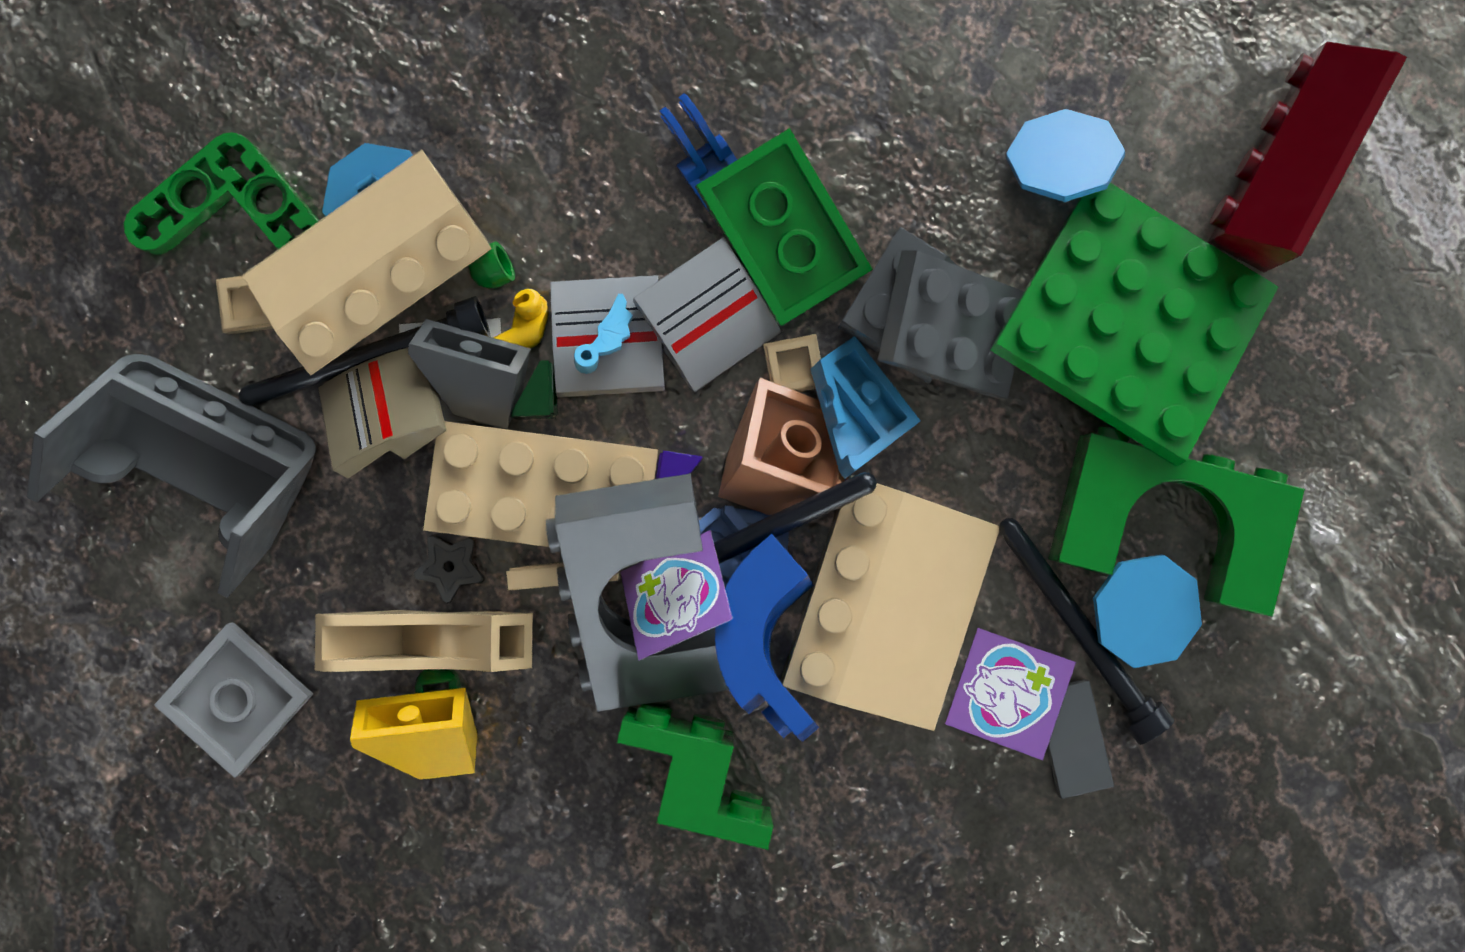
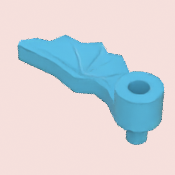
(611, 334)

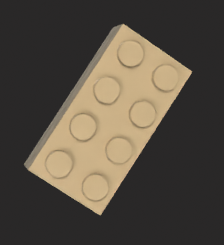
(507, 480)

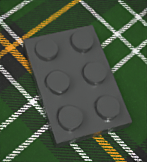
(946, 324)

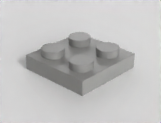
(233, 699)

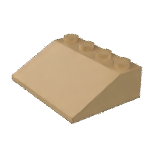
(890, 606)

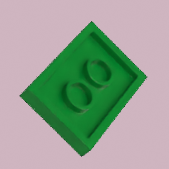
(784, 227)

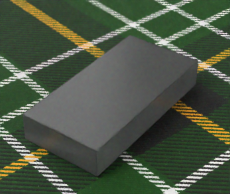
(1078, 746)

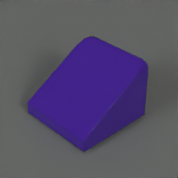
(676, 464)

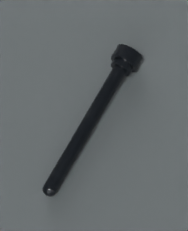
(466, 315)
(795, 516)
(1144, 716)

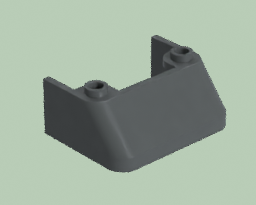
(188, 437)

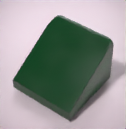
(539, 395)

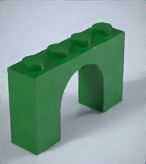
(1251, 512)

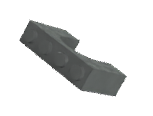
(597, 538)

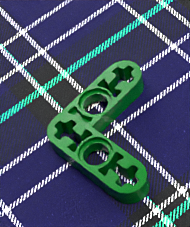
(221, 187)

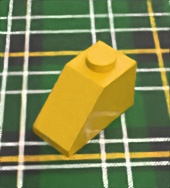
(418, 732)

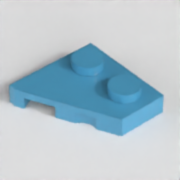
(859, 406)

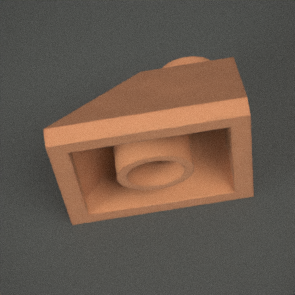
(779, 451)

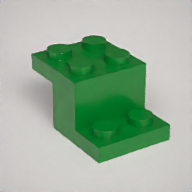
(698, 775)

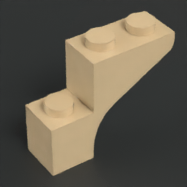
(423, 641)

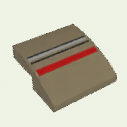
(378, 410)

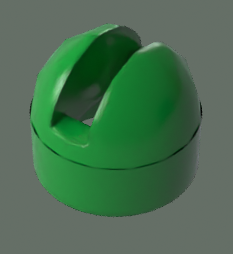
(492, 268)
(435, 676)

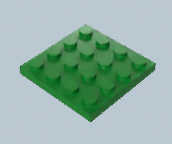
(1136, 321)

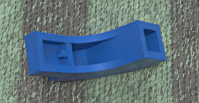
(757, 597)

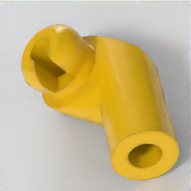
(528, 319)

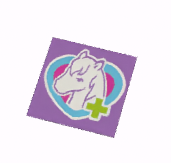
(675, 598)
(1010, 693)

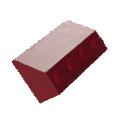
(1303, 153)

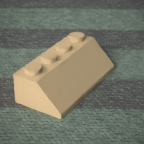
(365, 262)

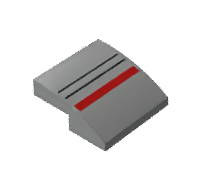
(707, 315)
(575, 318)

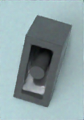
(471, 371)

